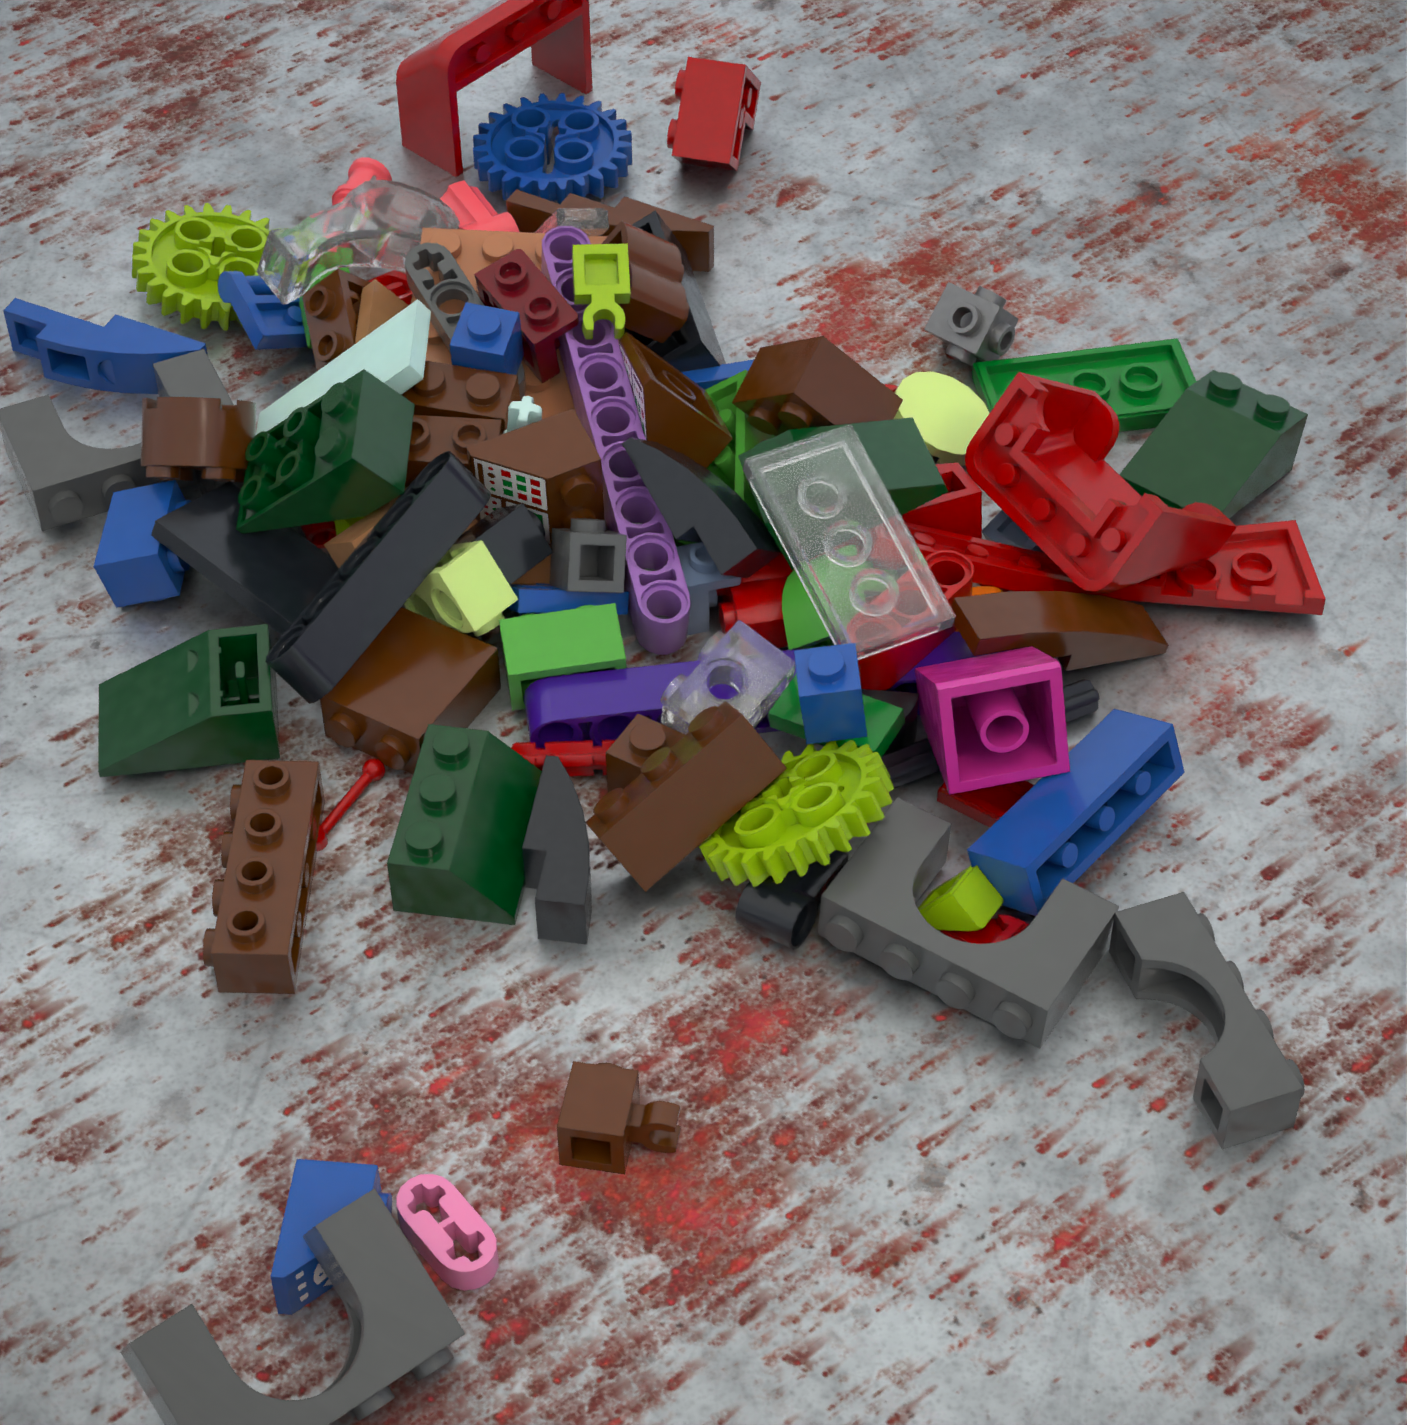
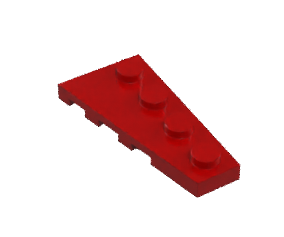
(1254, 570)

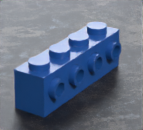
(1079, 813)

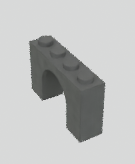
(77, 481)
(1011, 983)
(394, 1328)

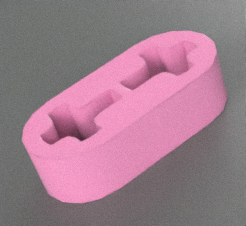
(458, 1223)

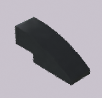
(703, 509)
(558, 858)

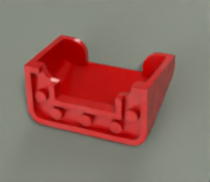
(1048, 472)

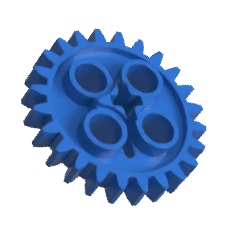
(588, 150)

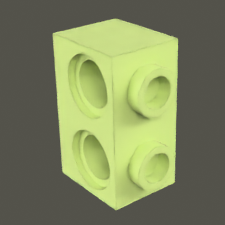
(464, 590)

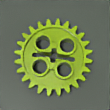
(187, 253)
(802, 814)

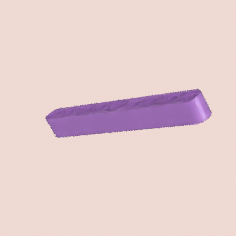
(610, 417)

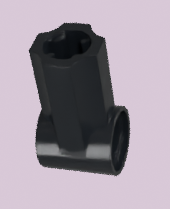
(789, 908)

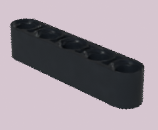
(378, 577)

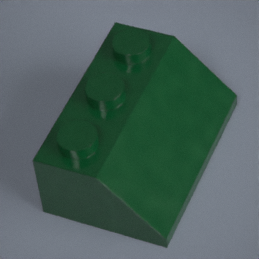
(463, 828)

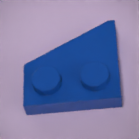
(546, 598)

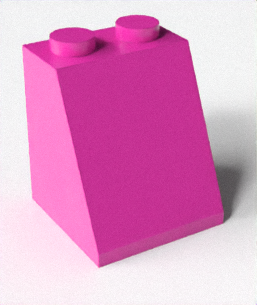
(995, 718)

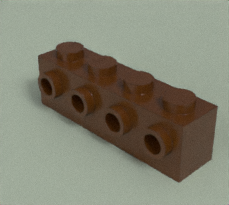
(266, 879)

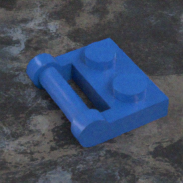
(261, 312)

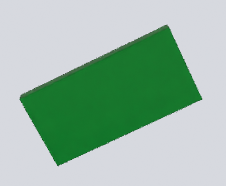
(1134, 378)

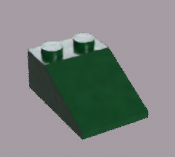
(1218, 446)
(895, 452)

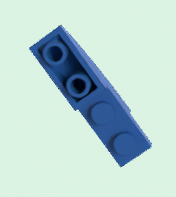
(93, 355)

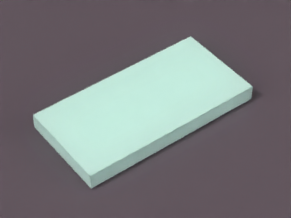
(390, 353)

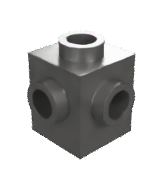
(972, 324)

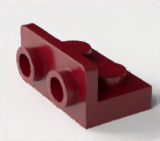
(545, 315)

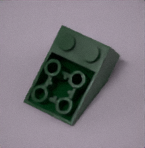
(329, 458)
(192, 706)

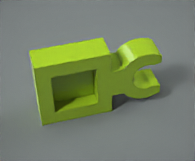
(602, 282)

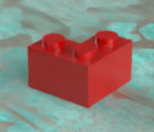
(713, 112)

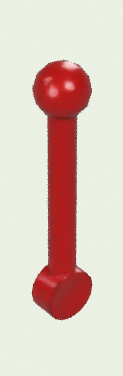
(372, 771)

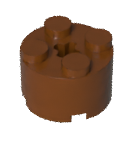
(196, 435)

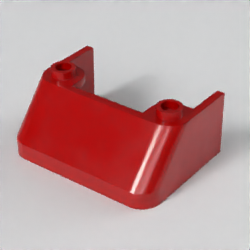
(433, 75)

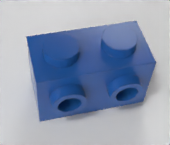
(128, 558)

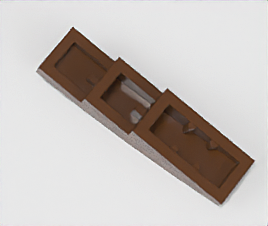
(695, 236)
(1064, 625)

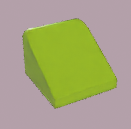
(962, 902)

